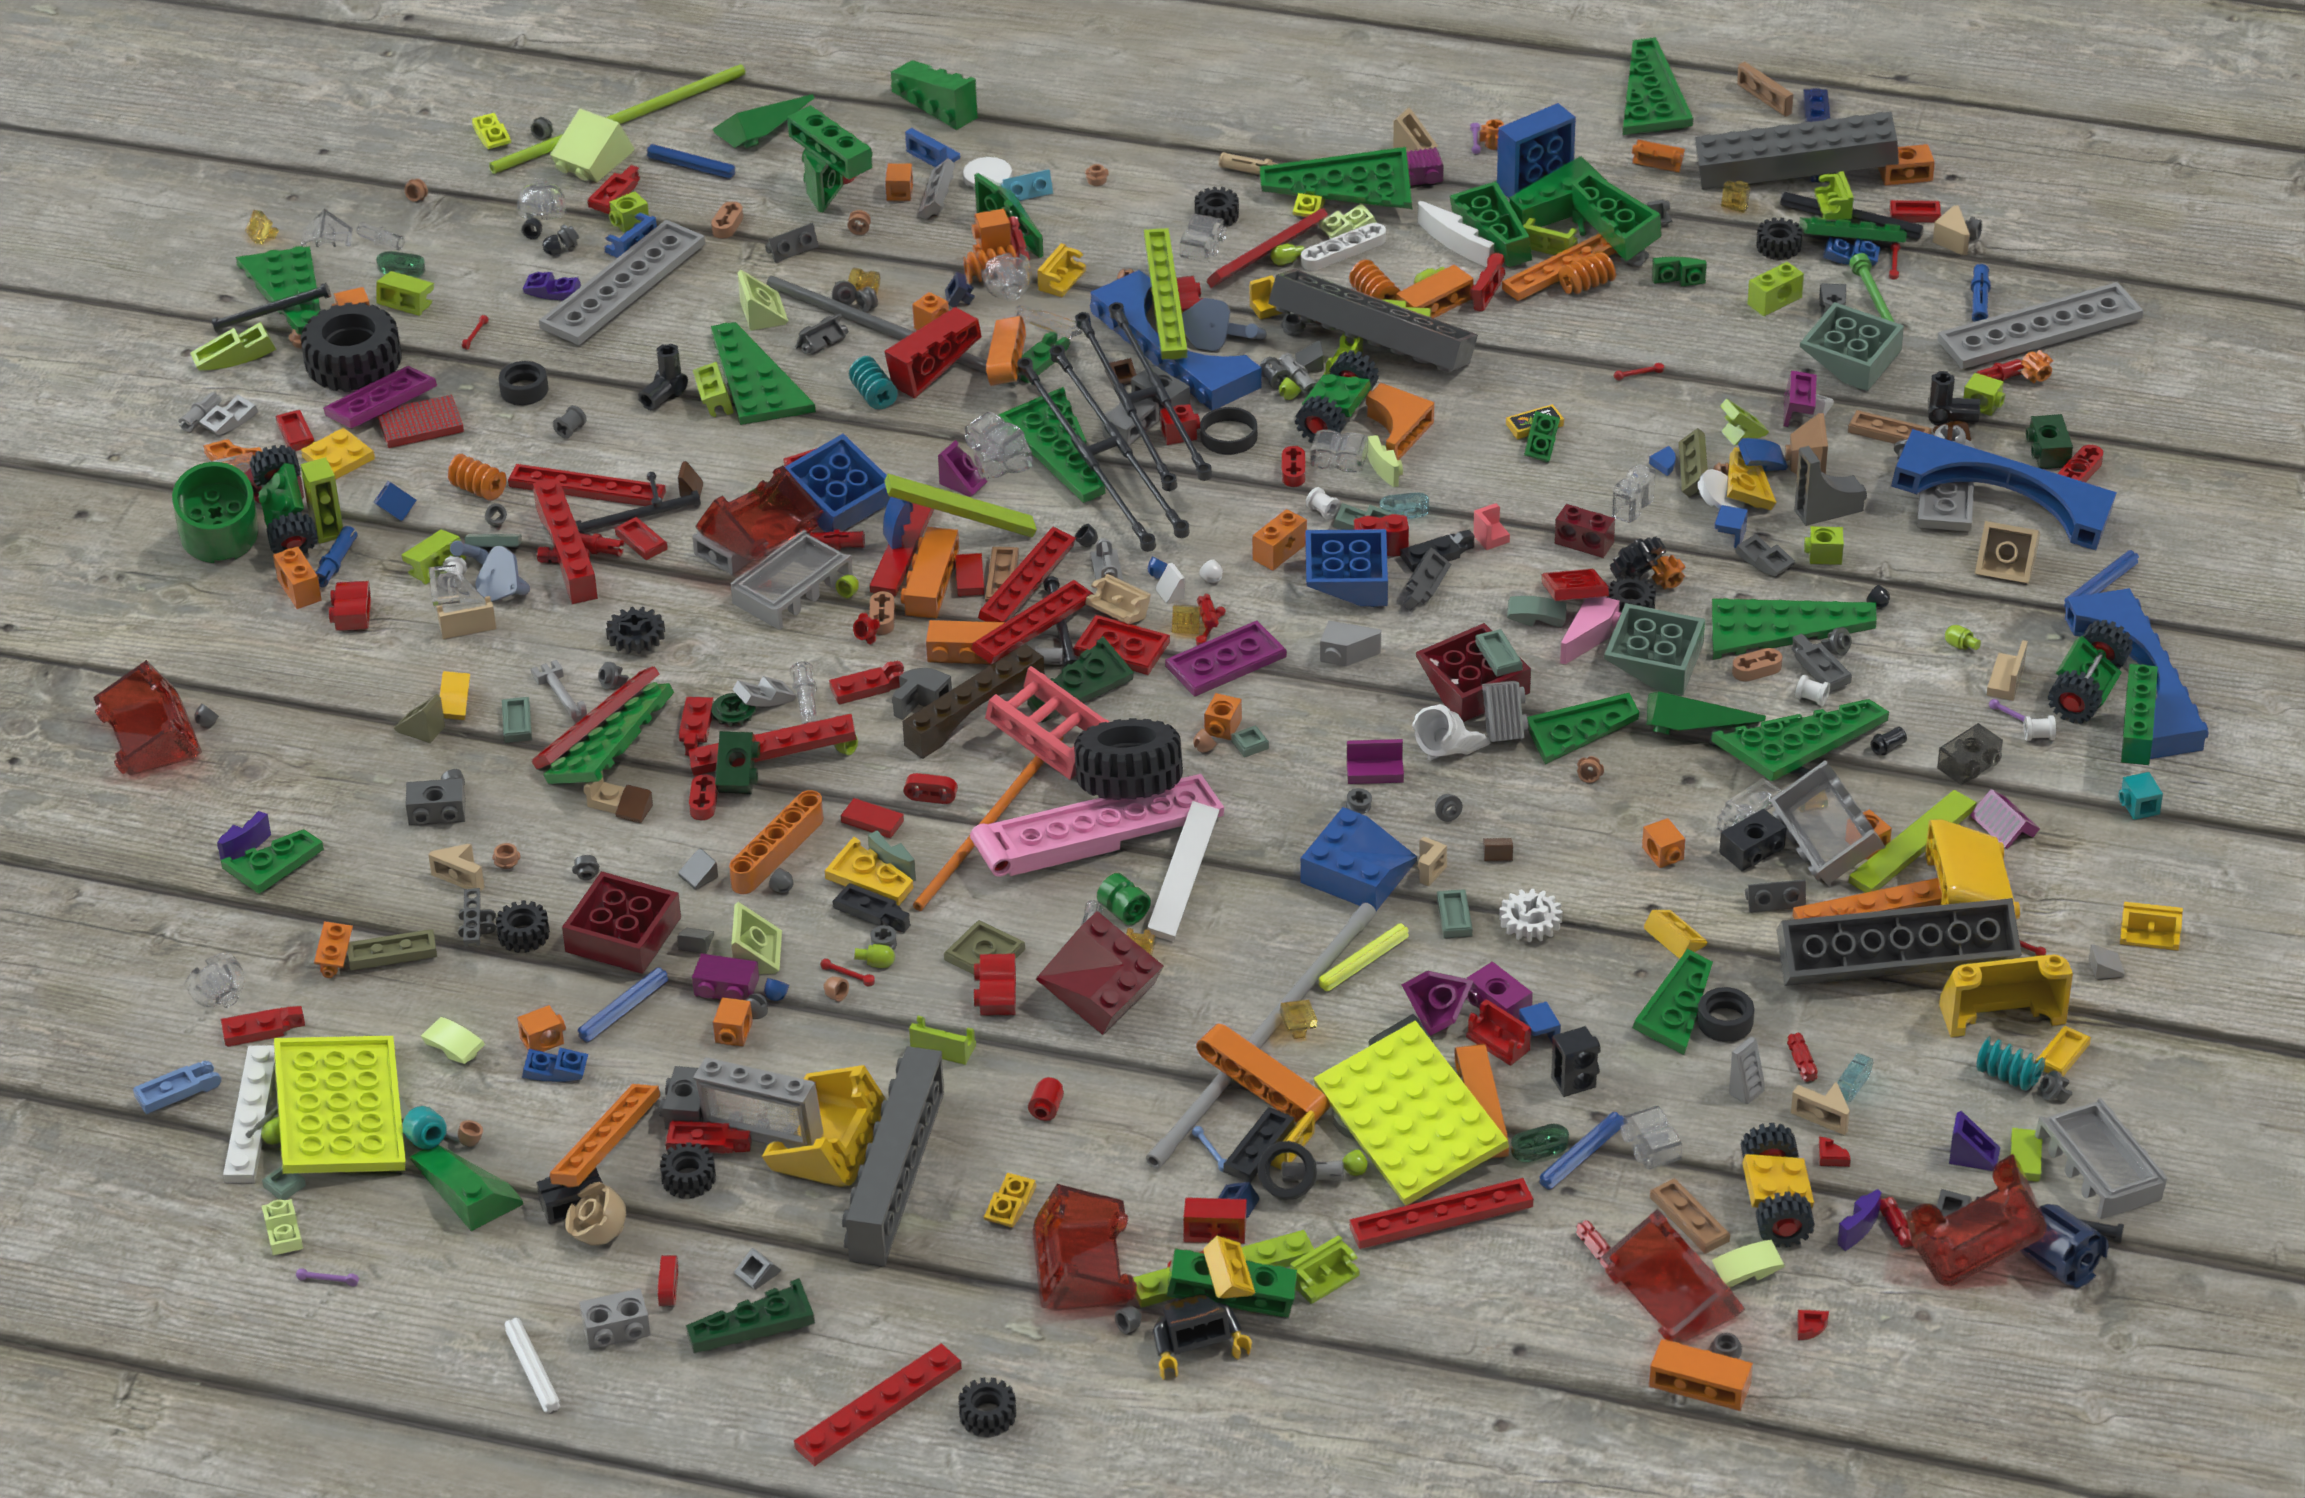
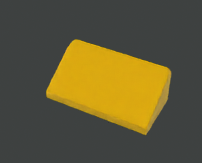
(1673, 932)
(1300, 1134)
(1228, 1268)

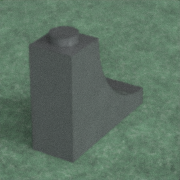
(1824, 496)

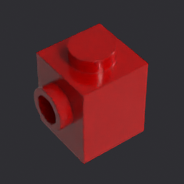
(1189, 420)

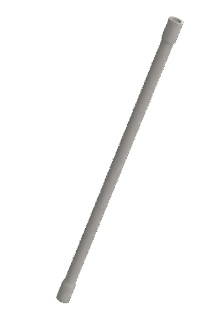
(1167, 1145)

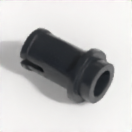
(1883, 743)

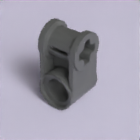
(1831, 293)

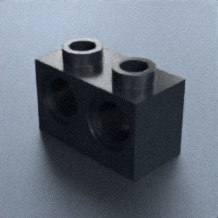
(1575, 1061)

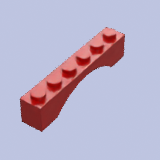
(569, 547)

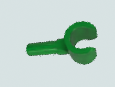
(1578, 218)

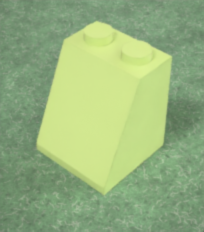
(591, 146)

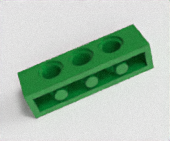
(830, 142)
(2139, 714)
(1272, 1284)

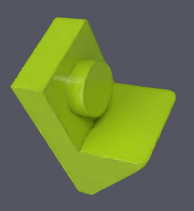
(1741, 423)

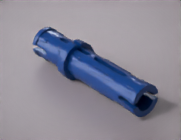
(1980, 284)
(332, 560)

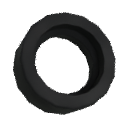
(522, 371)
(1730, 1029)
(1264, 1170)

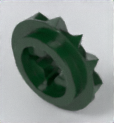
(732, 702)

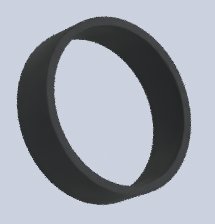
(1228, 414)

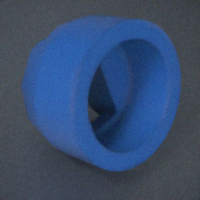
(1156, 567)
(775, 989)

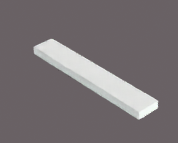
(1182, 871)

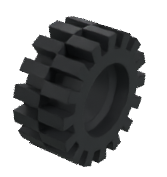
(1218, 204)
(1779, 238)
(1632, 589)
(522, 937)
(684, 1158)
(986, 1393)

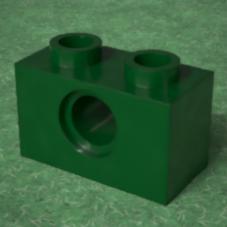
(2049, 441)
(731, 747)

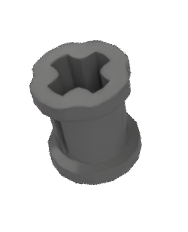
(1273, 372)
(569, 421)

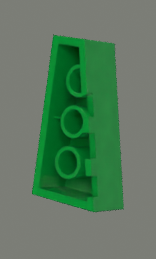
(1496, 221)

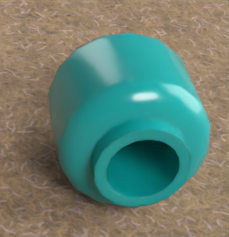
(424, 1127)

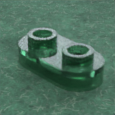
(402, 263)
(1539, 1142)

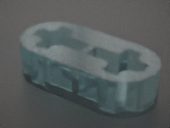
(1408, 504)
(1855, 1076)

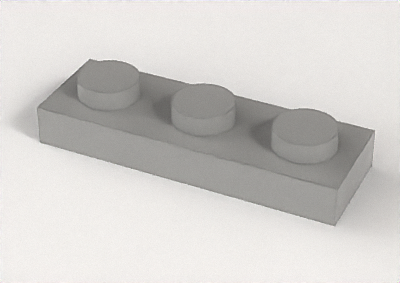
(937, 189)

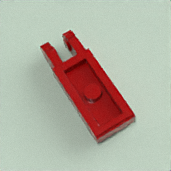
(1488, 282)
(867, 682)

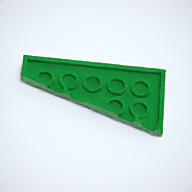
(1652, 92)
(1362, 178)
(283, 275)
(754, 380)
(1053, 445)
(1773, 623)
(610, 740)
(1795, 740)

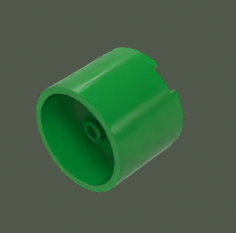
(215, 512)

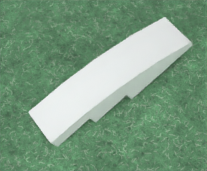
(1450, 231)

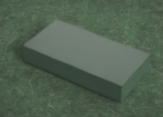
(494, 540)
(1498, 652)
(516, 719)
(1454, 913)

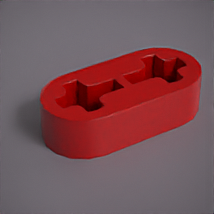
(1293, 466)
(930, 788)
(698, 796)
(668, 1280)

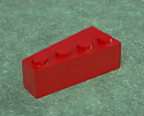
(931, 351)

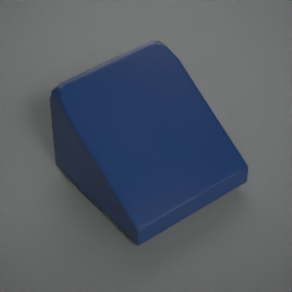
(1241, 1191)

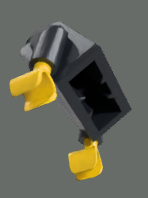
(1195, 1324)

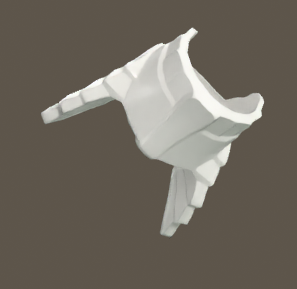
(1444, 733)

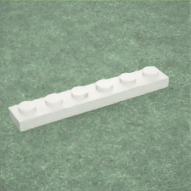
(251, 1108)

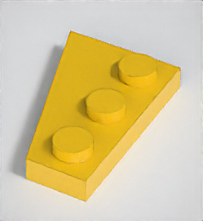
(1748, 483)
(867, 871)

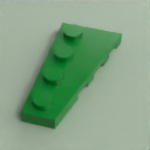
(1845, 228)
(1576, 726)
(1674, 1006)

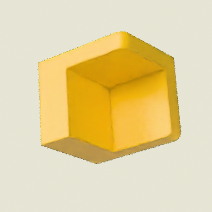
(1259, 297)

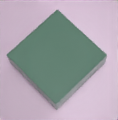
(1250, 741)
(282, 1184)

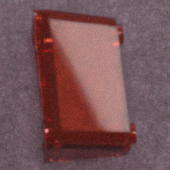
(761, 517)
(147, 721)
(1982, 1230)
(1079, 1251)
(1671, 1280)

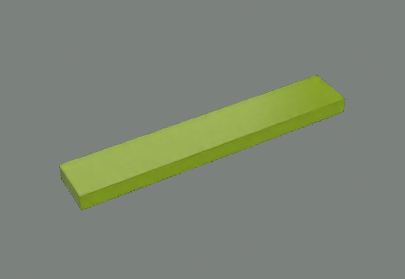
(960, 505)
(1909, 844)

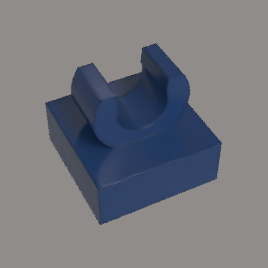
(958, 291)

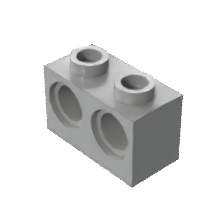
(615, 1318)

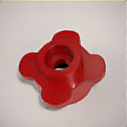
(860, 628)

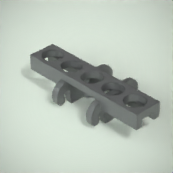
(475, 916)

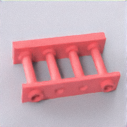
(1031, 735)

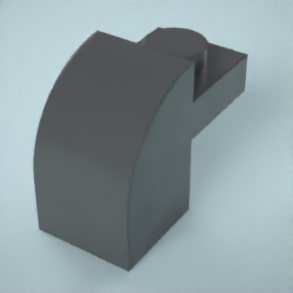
(917, 688)

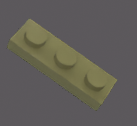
(1692, 460)
(391, 949)

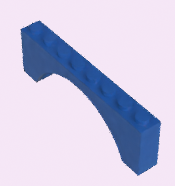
(1211, 378)
(2075, 504)
(2176, 719)

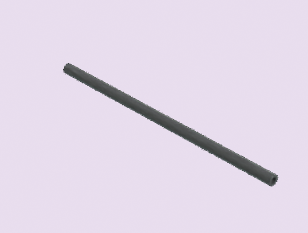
(863, 318)

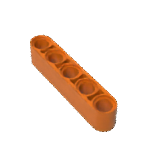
(1005, 350)
(776, 842)
(1261, 1073)
(1476, 1073)

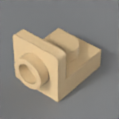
(603, 795)
(1432, 860)

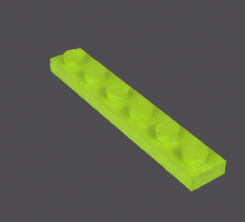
(1274, 1252)

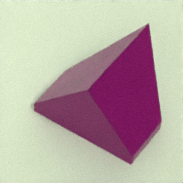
(959, 471)
(1437, 998)

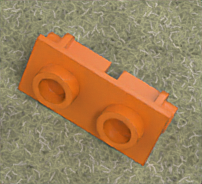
(1658, 155)
(332, 947)

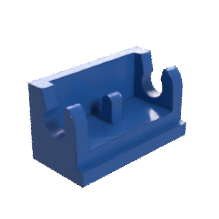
(630, 237)

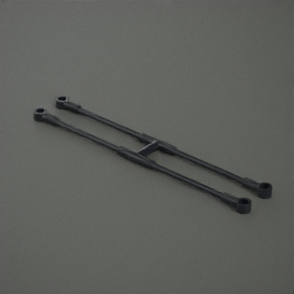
(1168, 480)
(1147, 540)

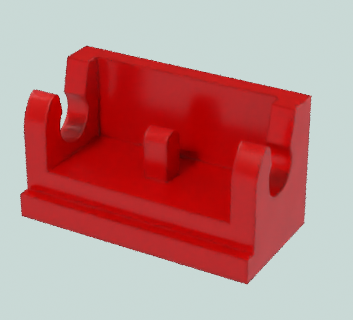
(1500, 1032)
(1214, 1217)

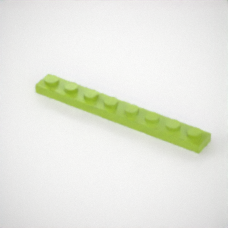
(1165, 294)

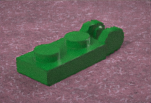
(1041, 353)

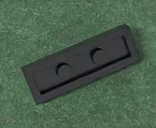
(1268, 1130)

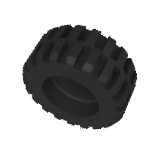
(350, 346)
(1128, 759)

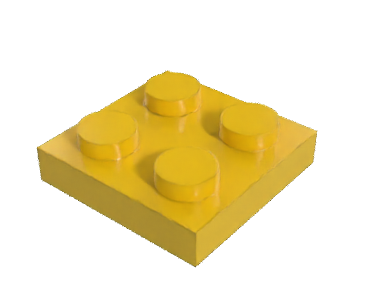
(341, 450)

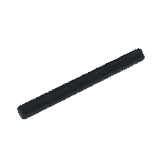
(1811, 205)

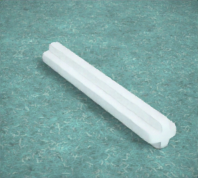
(532, 1365)

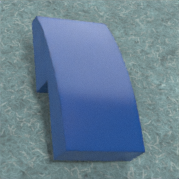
(1841, 251)
(1762, 453)
(896, 515)
(565, 1066)

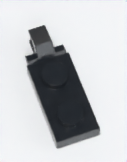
(1447, 546)
(871, 907)

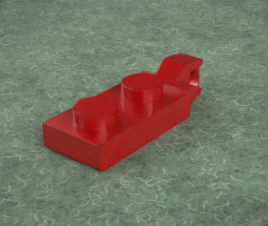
(613, 188)
(695, 721)
(261, 1025)
(714, 1136)

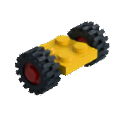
(1778, 1184)

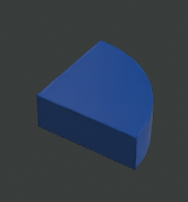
(1663, 460)

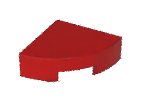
(1832, 1154)
(1811, 1323)

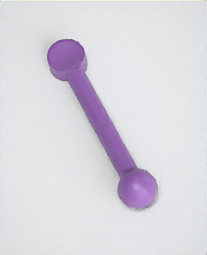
(1475, 127)
(1994, 704)
(350, 1279)

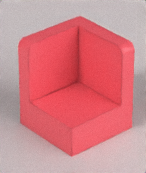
(1488, 527)

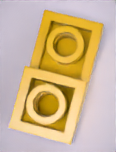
(454, 694)
(1011, 1200)

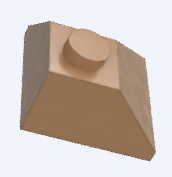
(1812, 435)

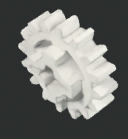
(1531, 915)

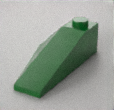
(751, 125)
(993, 196)
(1678, 713)
(465, 1187)

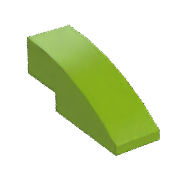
(233, 348)

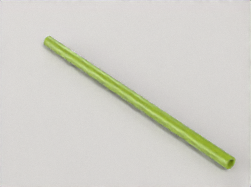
(625, 115)

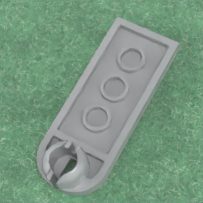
(1947, 504)

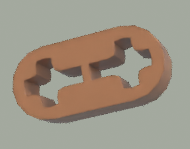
(727, 220)
(886, 613)
(1757, 664)

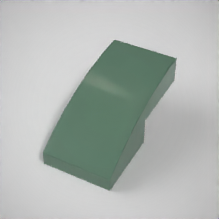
(1347, 514)
(1529, 608)
(896, 855)

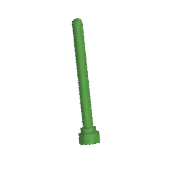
(1861, 266)

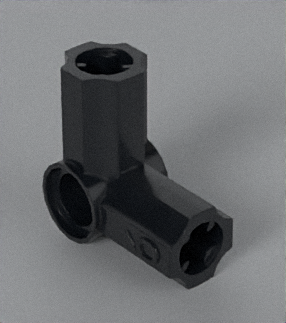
(667, 379)
(1945, 408)

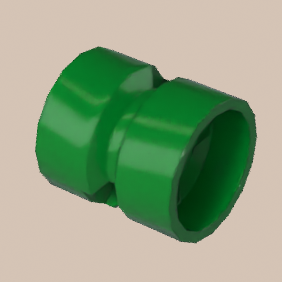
(1123, 899)

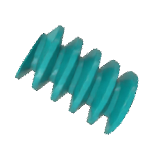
(872, 383)
(2009, 1065)

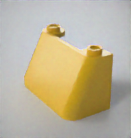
(1967, 864)
(2007, 984)
(848, 1111)

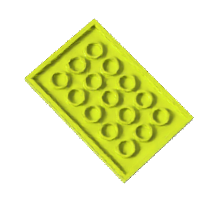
(338, 1104)
(1411, 1113)

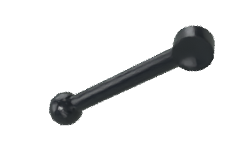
(656, 501)

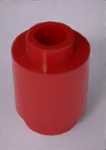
(1046, 1099)

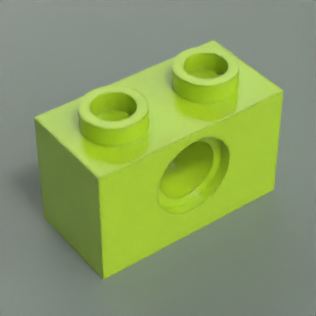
(1775, 289)

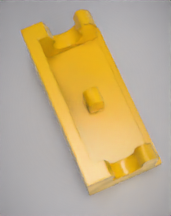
(1060, 271)
(2151, 926)

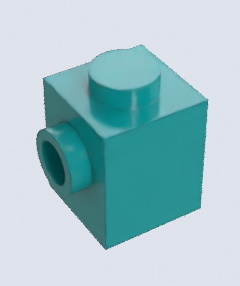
(2141, 795)

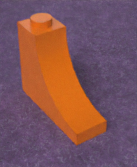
(1401, 414)

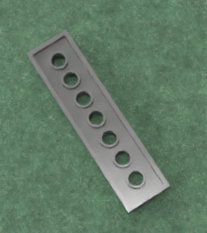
(622, 282)
(2040, 325)

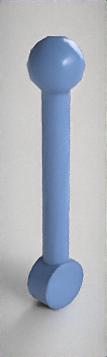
(1198, 1133)

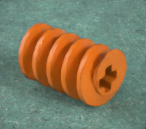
(974, 264)
(1586, 273)
(1372, 281)
(476, 477)

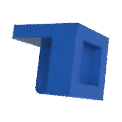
(394, 501)
(1732, 521)
(1540, 1019)

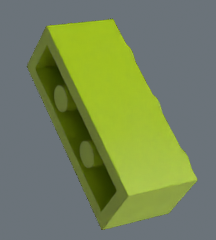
(322, 499)

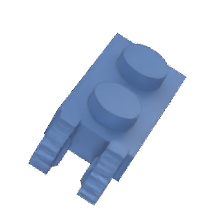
(176, 1086)

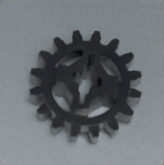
(1637, 557)
(635, 630)

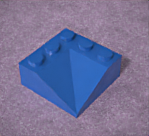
(1534, 147)
(841, 483)
(1348, 565)
(1356, 860)

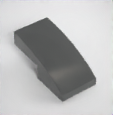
(1763, 557)

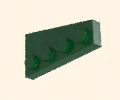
(1090, 676)
(767, 1316)

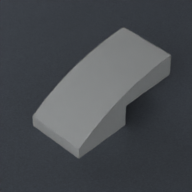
(233, 415)
(766, 693)

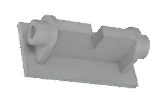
(1105, 560)

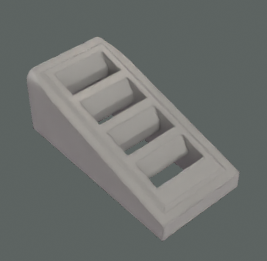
(1746, 1074)

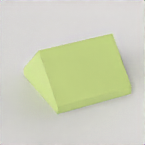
(760, 303)
(756, 939)

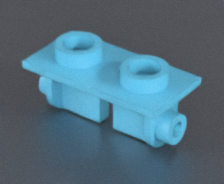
(1030, 185)

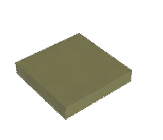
(978, 940)

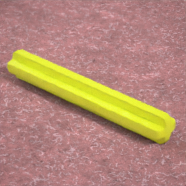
(1363, 957)

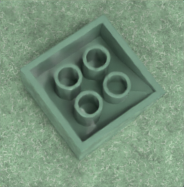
(1854, 344)
(1657, 647)

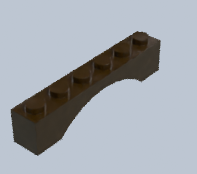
(933, 724)

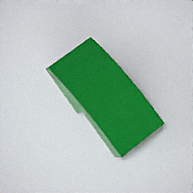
(1682, 269)
(1542, 436)

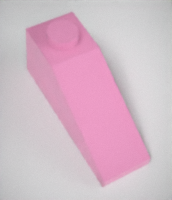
(1590, 627)

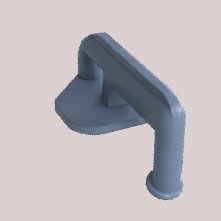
(1208, 325)
(499, 571)

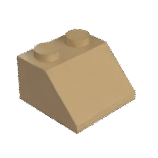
(2007, 552)

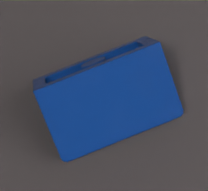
(928, 149)

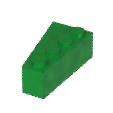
(937, 92)
(1550, 197)
(1616, 215)

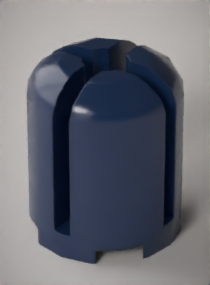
(2068, 1248)

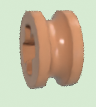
(863, 217)

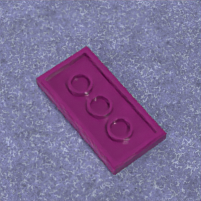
(379, 396)
(1225, 658)

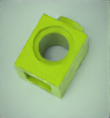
(625, 209)
(1987, 390)
(1825, 545)

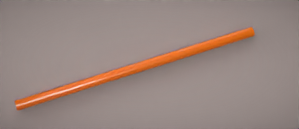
(968, 845)

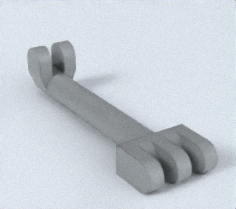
(552, 676)

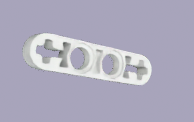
(1319, 255)

